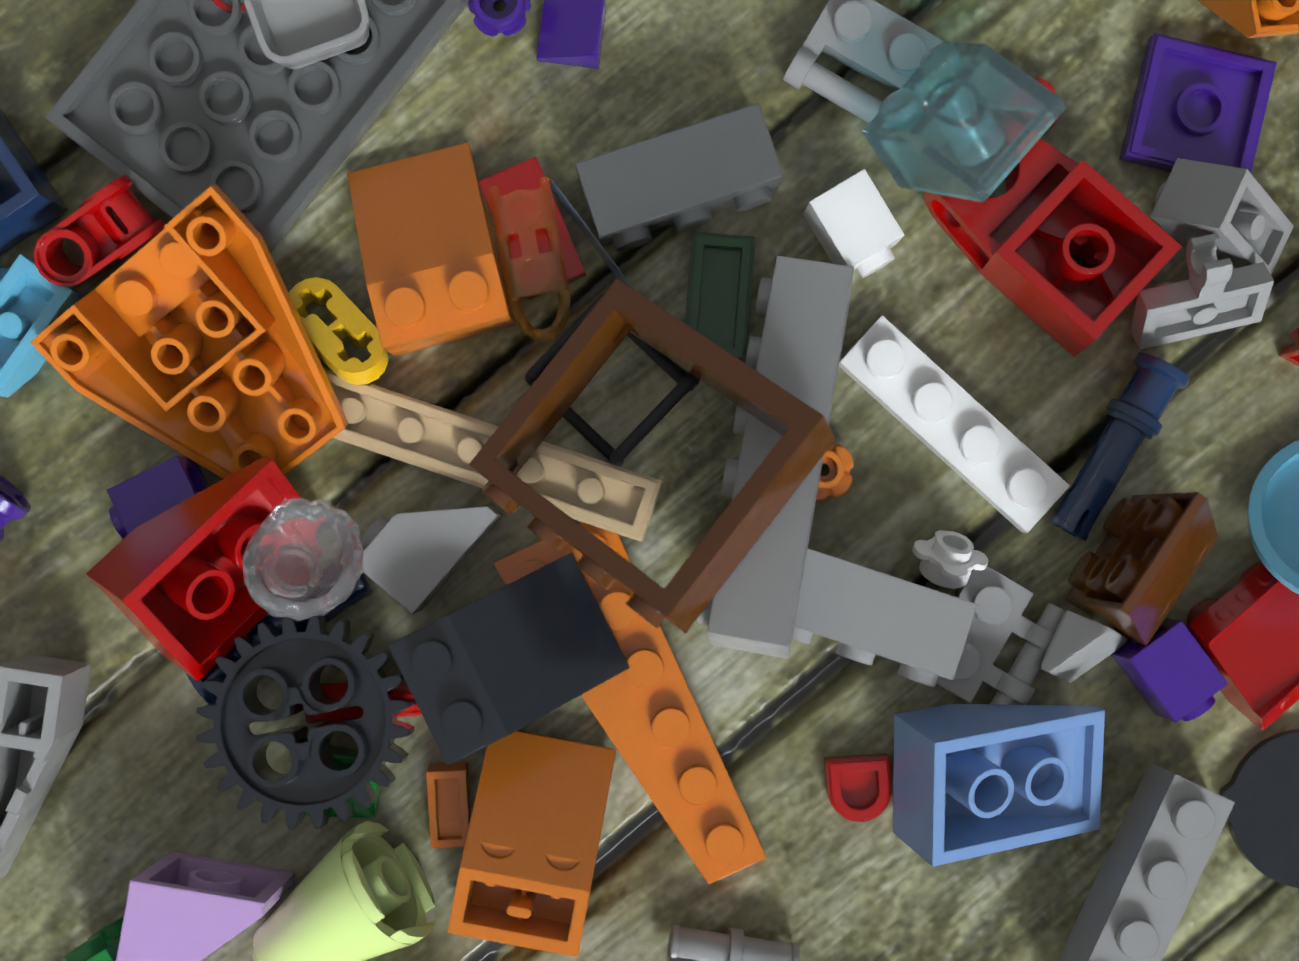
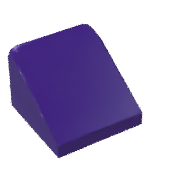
(572, 32)

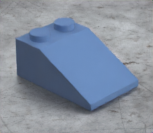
(995, 777)

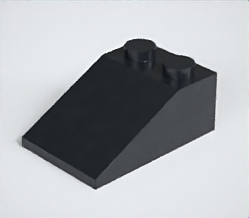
(508, 658)

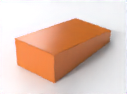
(448, 804)

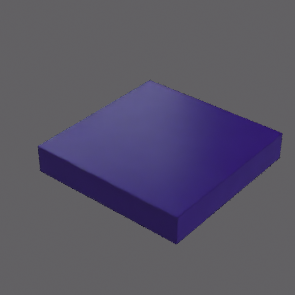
(1196, 105)

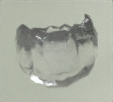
(303, 559)

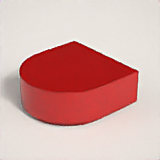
(858, 785)

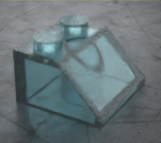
(961, 122)

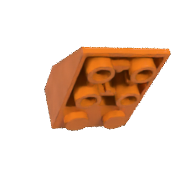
(533, 843)

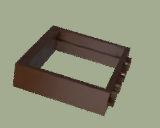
(722, 549)

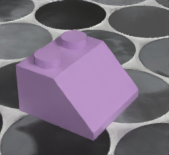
(194, 906)

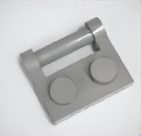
(869, 42)

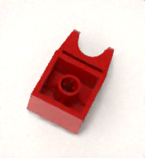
(1036, 227)

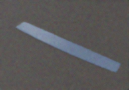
(610, 263)

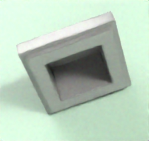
(1079, 646)

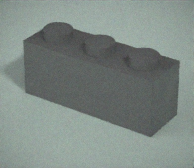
(680, 178)

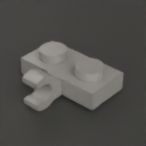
(1208, 302)

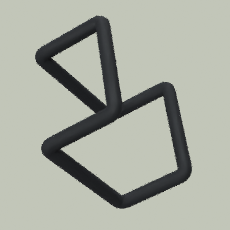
(616, 456)

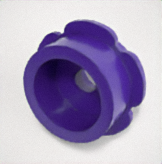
(493, 22)

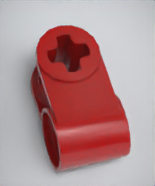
(105, 227)

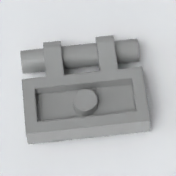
(996, 617)

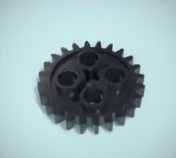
(316, 775)

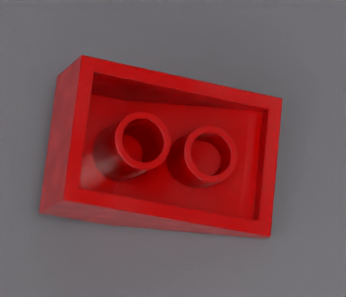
(184, 568)

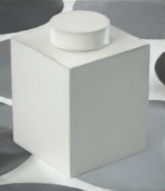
(854, 224)

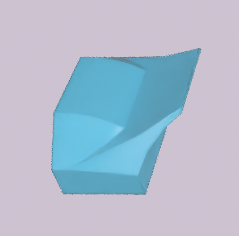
(26, 309)

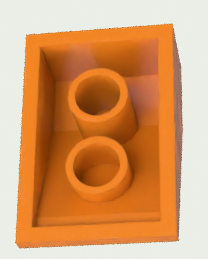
(428, 250)

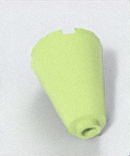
(351, 904)

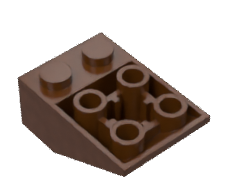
(1143, 562)

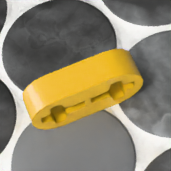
(346, 322)

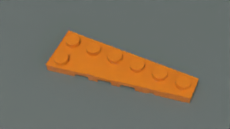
(659, 726)

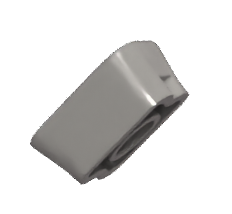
(308, 30)

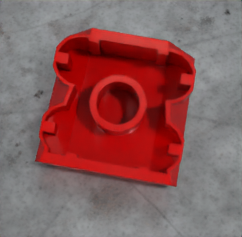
(1253, 643)

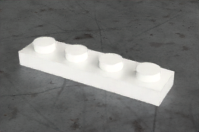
(953, 425)

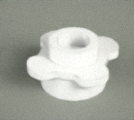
(948, 559)

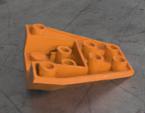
(201, 346)

